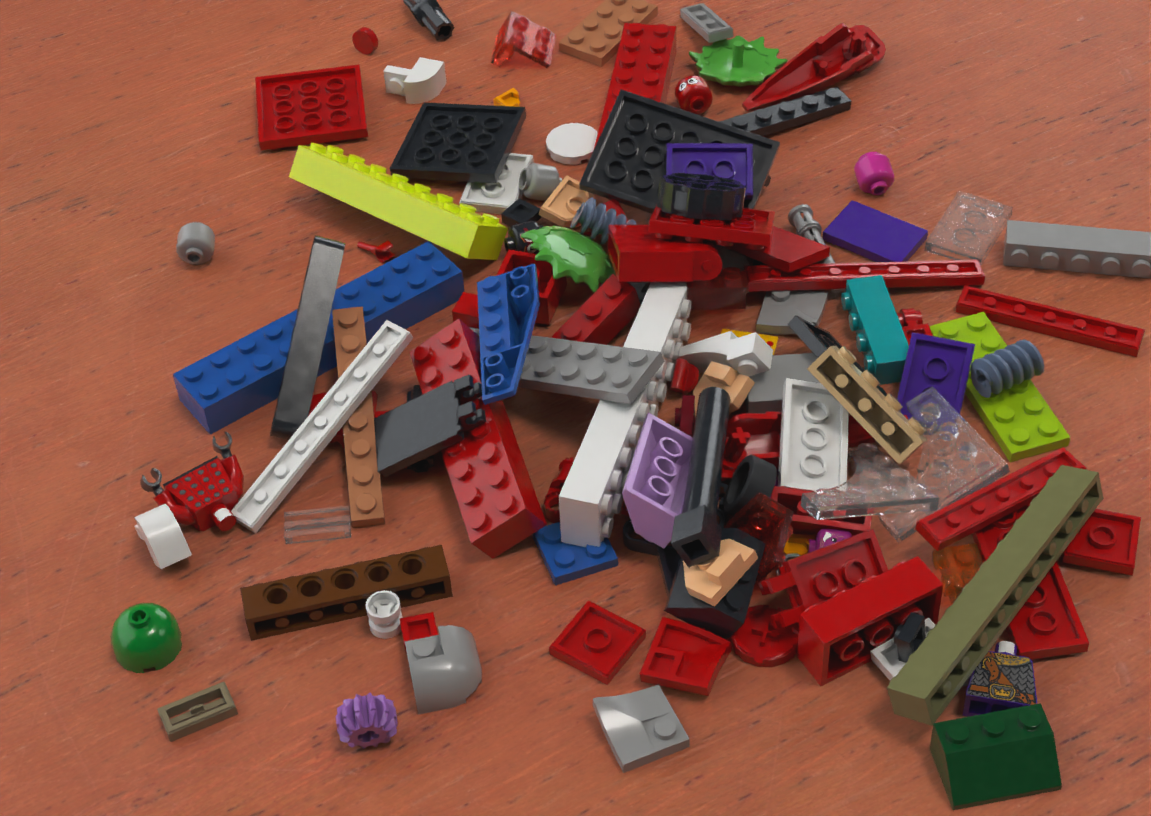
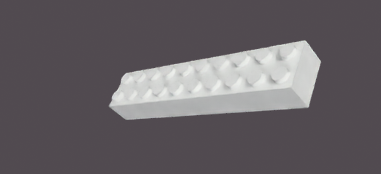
(605, 455)

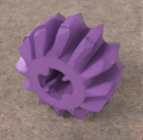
(366, 720)

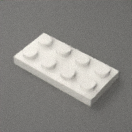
(812, 437)

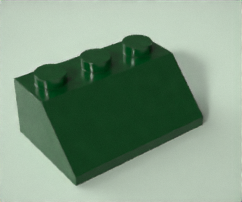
(996, 756)

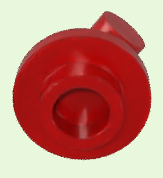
(684, 377)

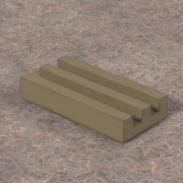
(200, 715)

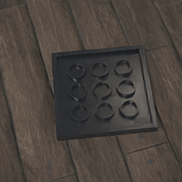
(459, 142)

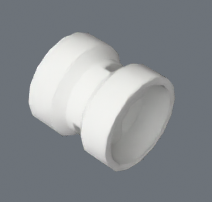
(384, 614)

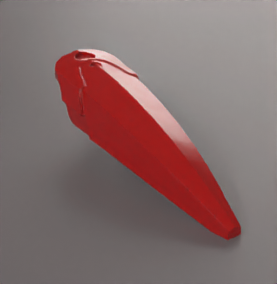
(819, 66)
(761, 436)

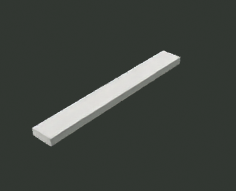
(321, 426)

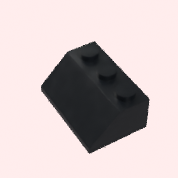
(732, 608)

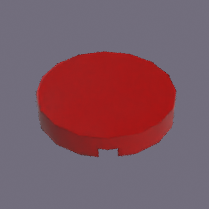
(760, 643)

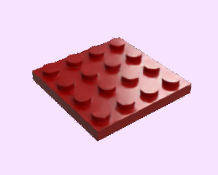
(310, 107)
(752, 228)

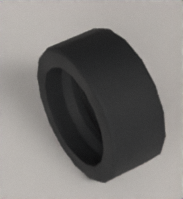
(749, 479)

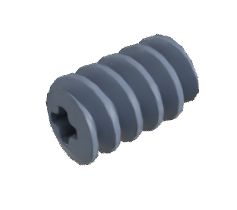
(598, 219)
(1006, 368)

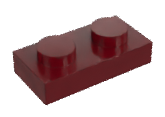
(686, 415)

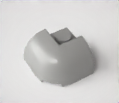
(443, 668)

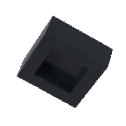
(520, 212)
(909, 636)

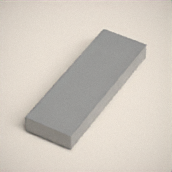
(706, 22)

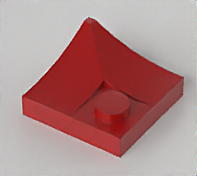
(684, 657)

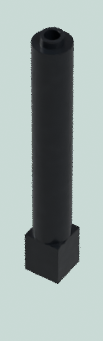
(696, 531)

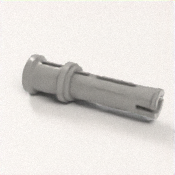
(807, 227)

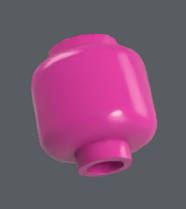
(874, 173)

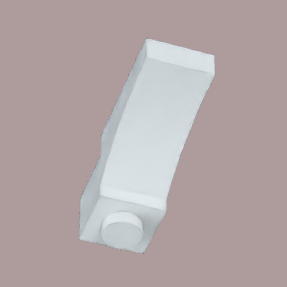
(745, 354)

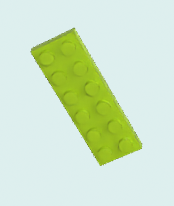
(1016, 416)

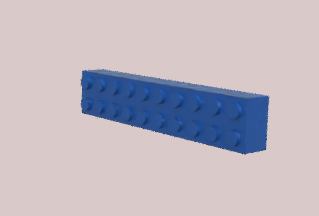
(252, 368)

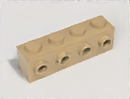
(867, 404)

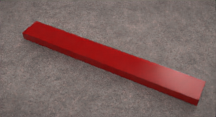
(894, 275)

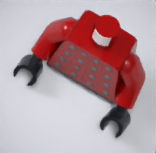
(204, 493)

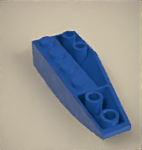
(506, 323)

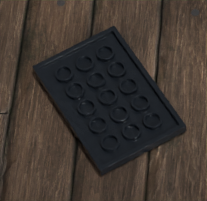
(634, 150)

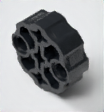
(701, 196)

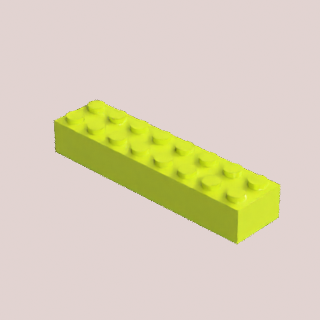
(399, 202)

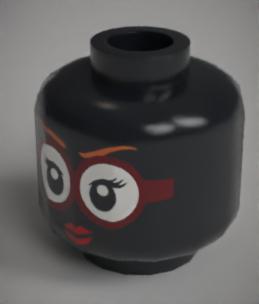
(514, 239)

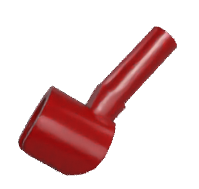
(382, 251)

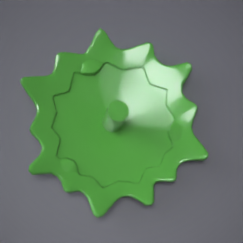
(737, 61)
(571, 255)

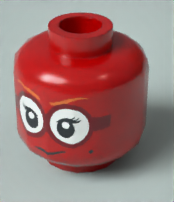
(693, 93)

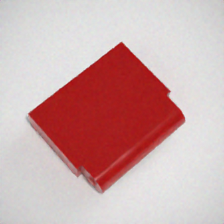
(645, 258)

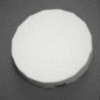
(571, 143)

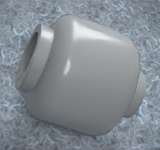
(539, 181)
(195, 243)

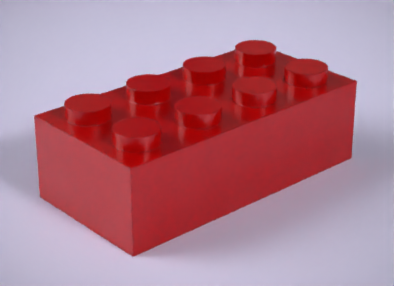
(847, 627)

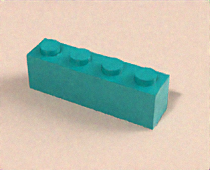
(876, 328)

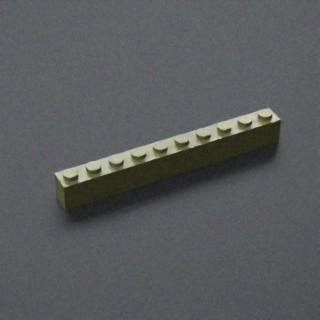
(994, 595)

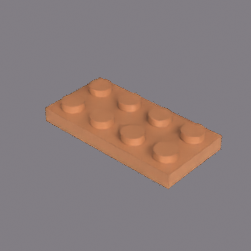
(600, 32)

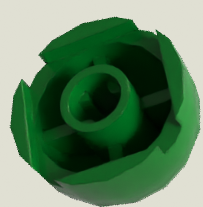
(145, 637)

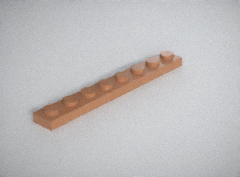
(359, 429)

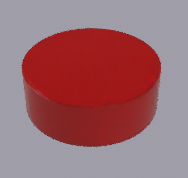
(365, 40)

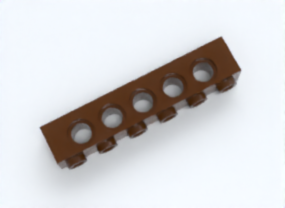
(343, 591)

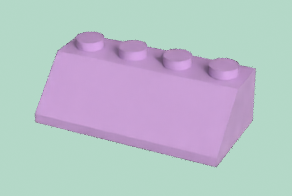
(657, 479)

